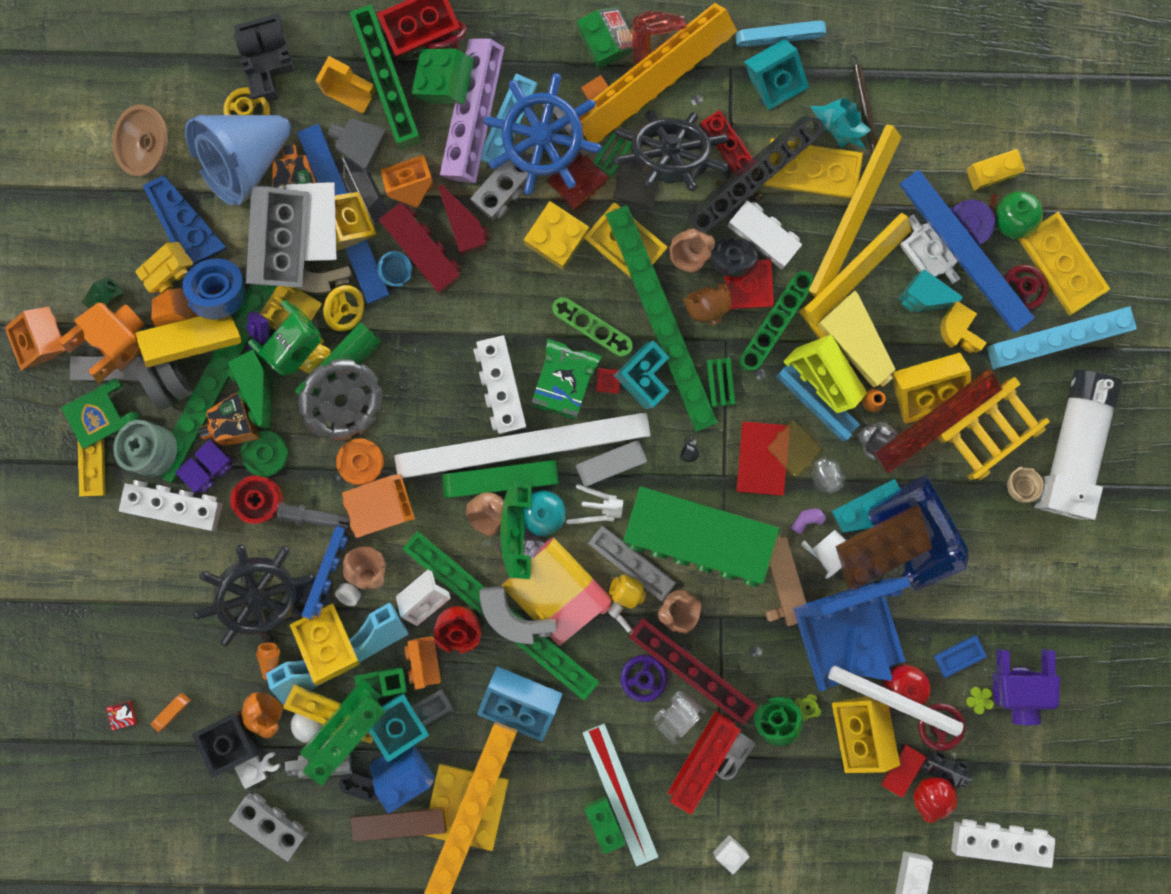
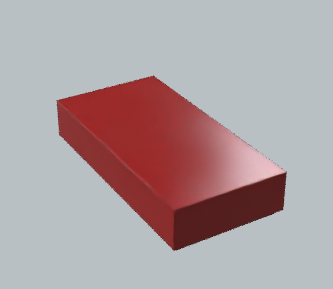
(900, 777)

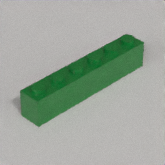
(385, 77)

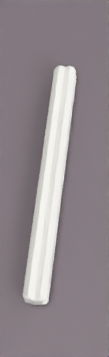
(895, 700)

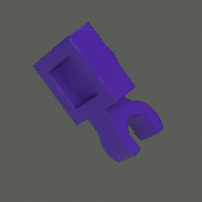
(257, 328)

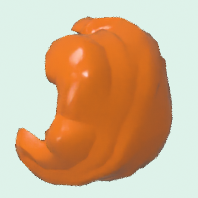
(261, 714)

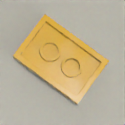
(603, 241)
(324, 645)

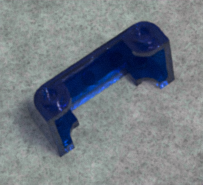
(948, 551)

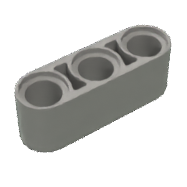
(611, 463)

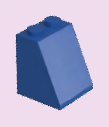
(400, 778)

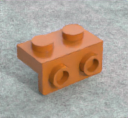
(423, 662)

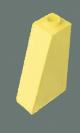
(859, 340)

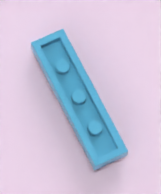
(494, 146)

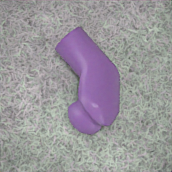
(807, 517)

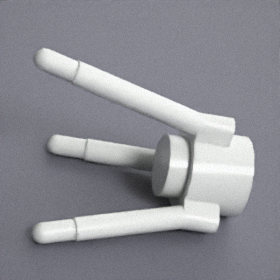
(611, 507)

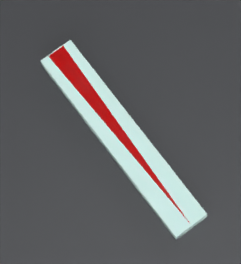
(620, 794)

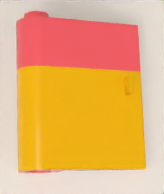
(559, 591)

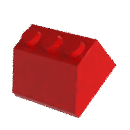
(417, 23)

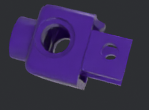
(1025, 690)

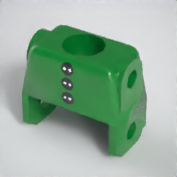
(290, 343)

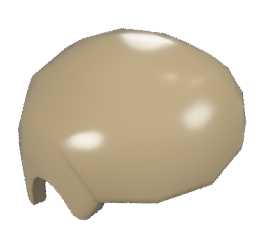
(1025, 485)

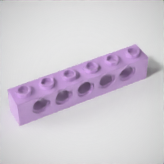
(467, 127)

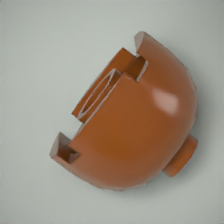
(709, 304)

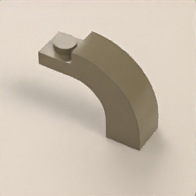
(322, 283)

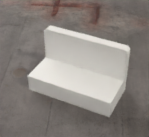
(421, 599)

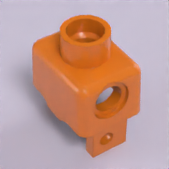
(110, 334)

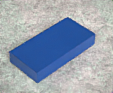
(960, 656)

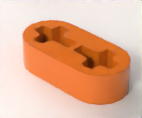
(170, 712)

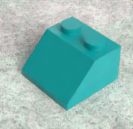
(777, 73)
(927, 293)

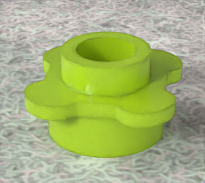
(811, 701)

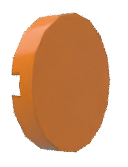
(360, 461)

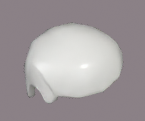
(304, 728)

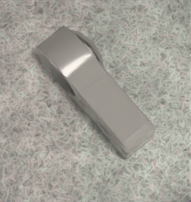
(738, 753)

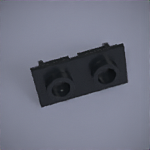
(956, 771)

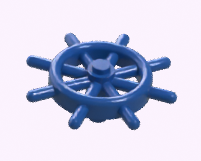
(542, 134)

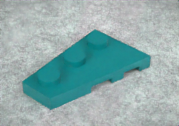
(854, 514)

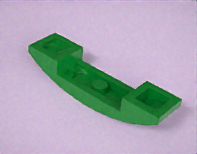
(512, 531)

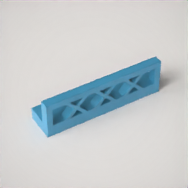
(841, 423)

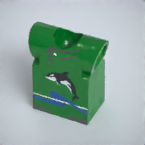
(564, 379)

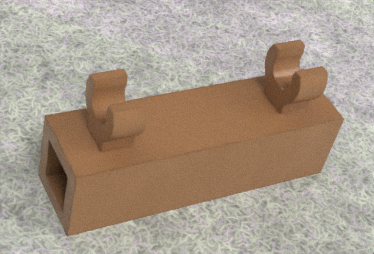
(786, 584)

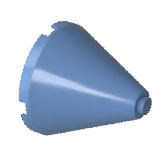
(235, 150)

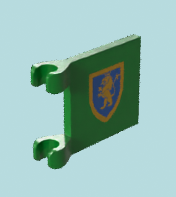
(95, 415)

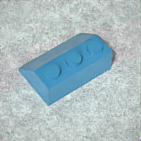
(519, 703)

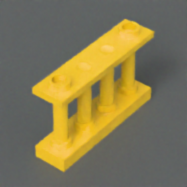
(990, 407)

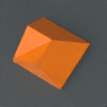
(408, 180)
(171, 308)

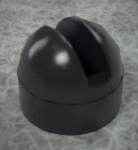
(689, 453)

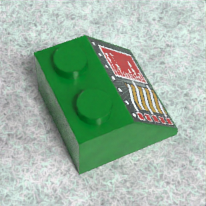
(605, 35)

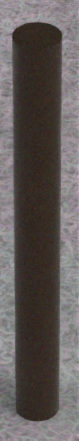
(865, 106)

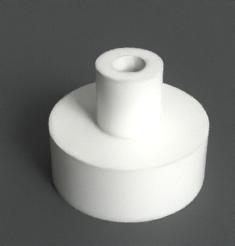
(348, 594)

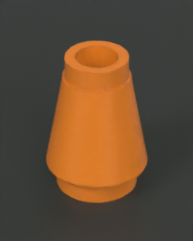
(869, 403)
(267, 657)

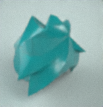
(842, 121)

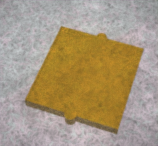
(793, 448)

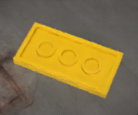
(819, 172)
(1064, 264)
(186, 339)

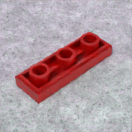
(734, 157)

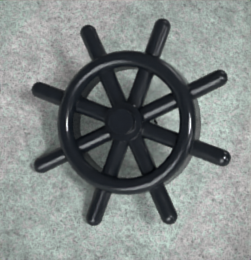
(671, 150)
(253, 595)

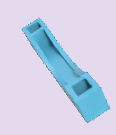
(1061, 337)
(379, 631)

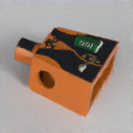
(291, 169)
(229, 423)

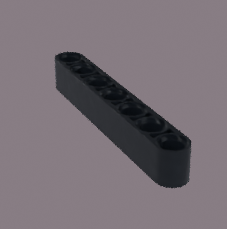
(767, 170)

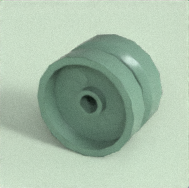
(145, 448)

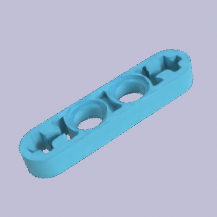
(775, 34)

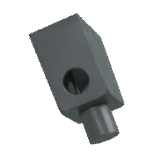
(359, 142)

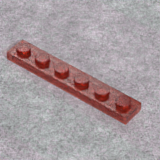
(938, 421)

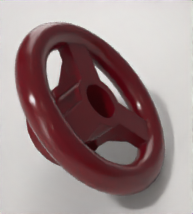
(449, 41)
(1031, 282)
(942, 745)

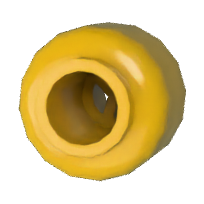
(627, 591)

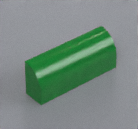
(356, 346)

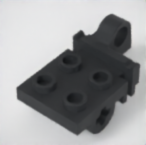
(263, 54)

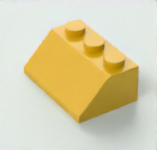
(929, 384)
(865, 735)

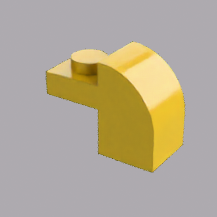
(955, 326)

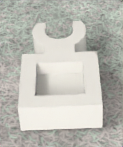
(254, 770)

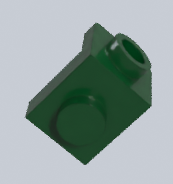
(103, 292)

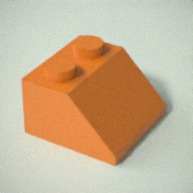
(34, 337)

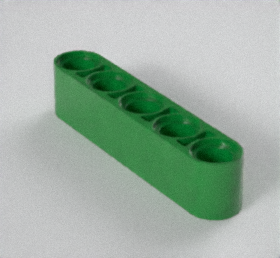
(781, 311)
(499, 478)

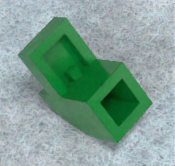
(386, 681)

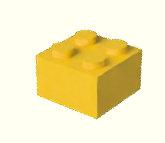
(556, 235)

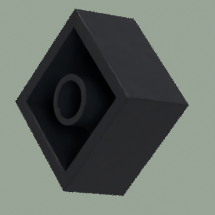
(226, 744)

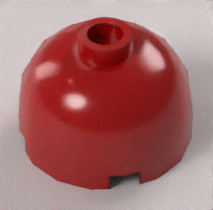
(457, 629)
(909, 683)

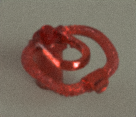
(642, 31)

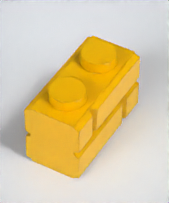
(995, 170)
(164, 268)

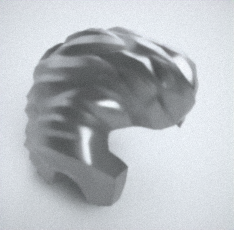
(875, 437)

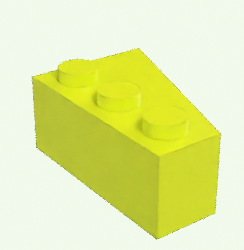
(829, 372)

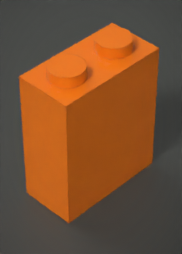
(377, 505)

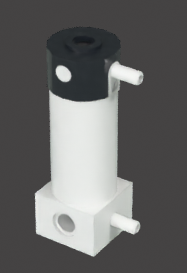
(1080, 447)

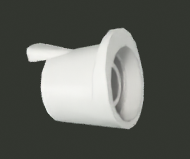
(826, 552)

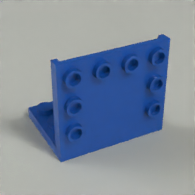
(828, 623)

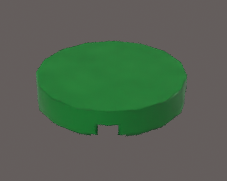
(265, 455)

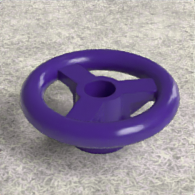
(626, 683)

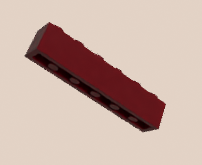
(692, 671)

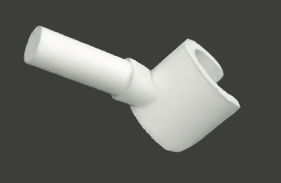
(615, 611)

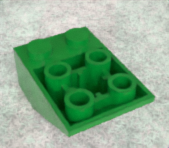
(255, 386)

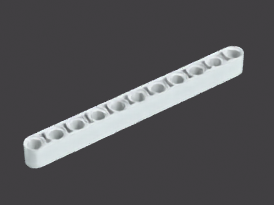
(522, 445)

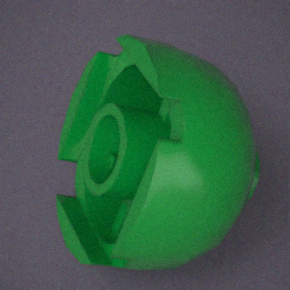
(1019, 215)
(779, 721)

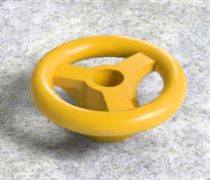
(241, 102)
(339, 307)

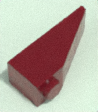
(465, 226)

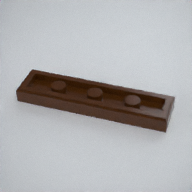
(398, 824)

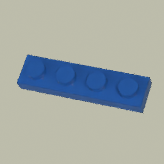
(322, 583)

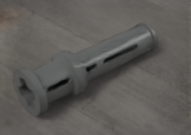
(303, 515)

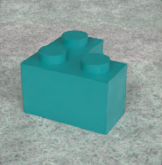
(639, 375)

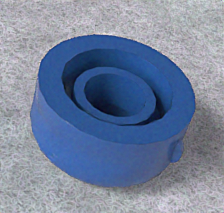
(213, 276)

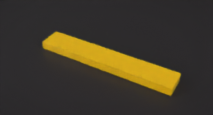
(858, 269)

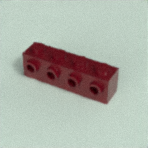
(420, 248)

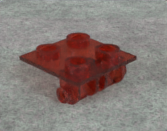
(587, 178)

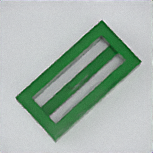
(610, 173)
(719, 362)

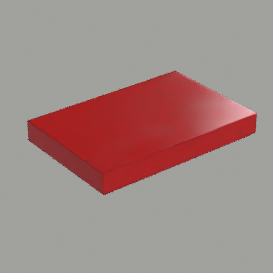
(757, 467)

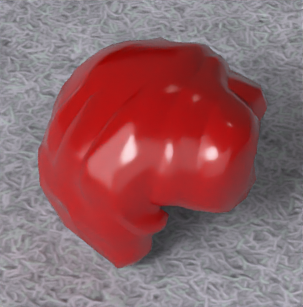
(935, 799)

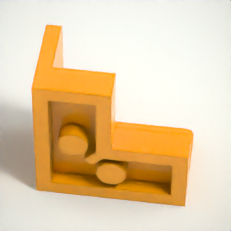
(342, 85)

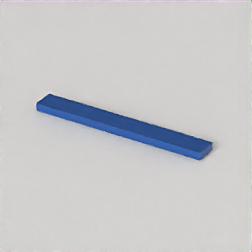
(327, 172)
(966, 251)

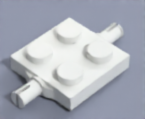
(928, 251)

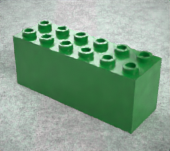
(701, 536)

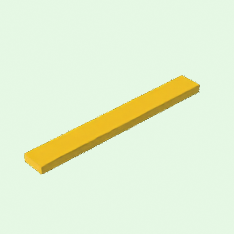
(856, 209)

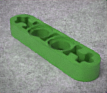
(590, 329)

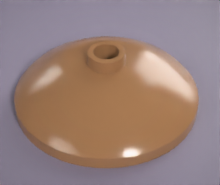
(140, 140)

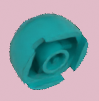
(545, 515)

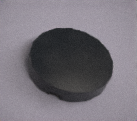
(734, 257)

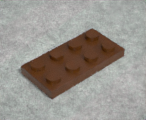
(883, 547)

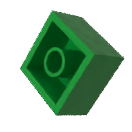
(442, 76)

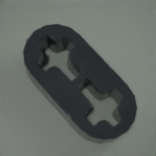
(357, 791)

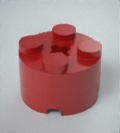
(253, 487)

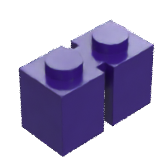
(197, 476)

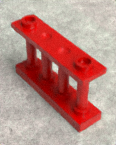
(703, 762)

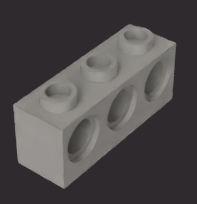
(492, 189)
(256, 826)

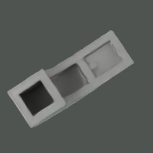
(506, 623)

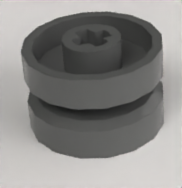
(164, 382)

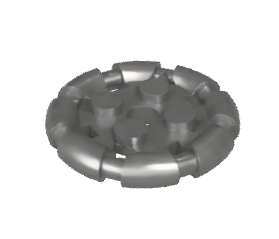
(343, 413)

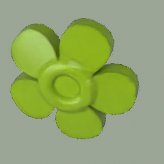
(980, 700)

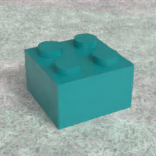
(397, 728)

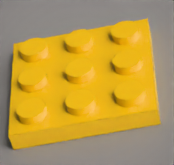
(449, 792)

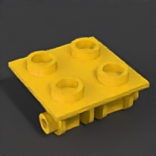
(277, 314)

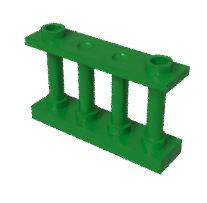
(342, 732)

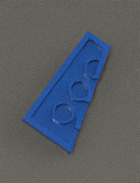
(182, 221)

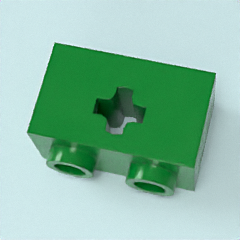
(605, 825)

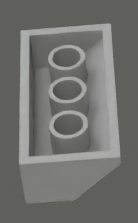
(276, 236)

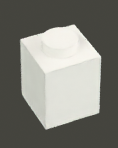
(731, 854)

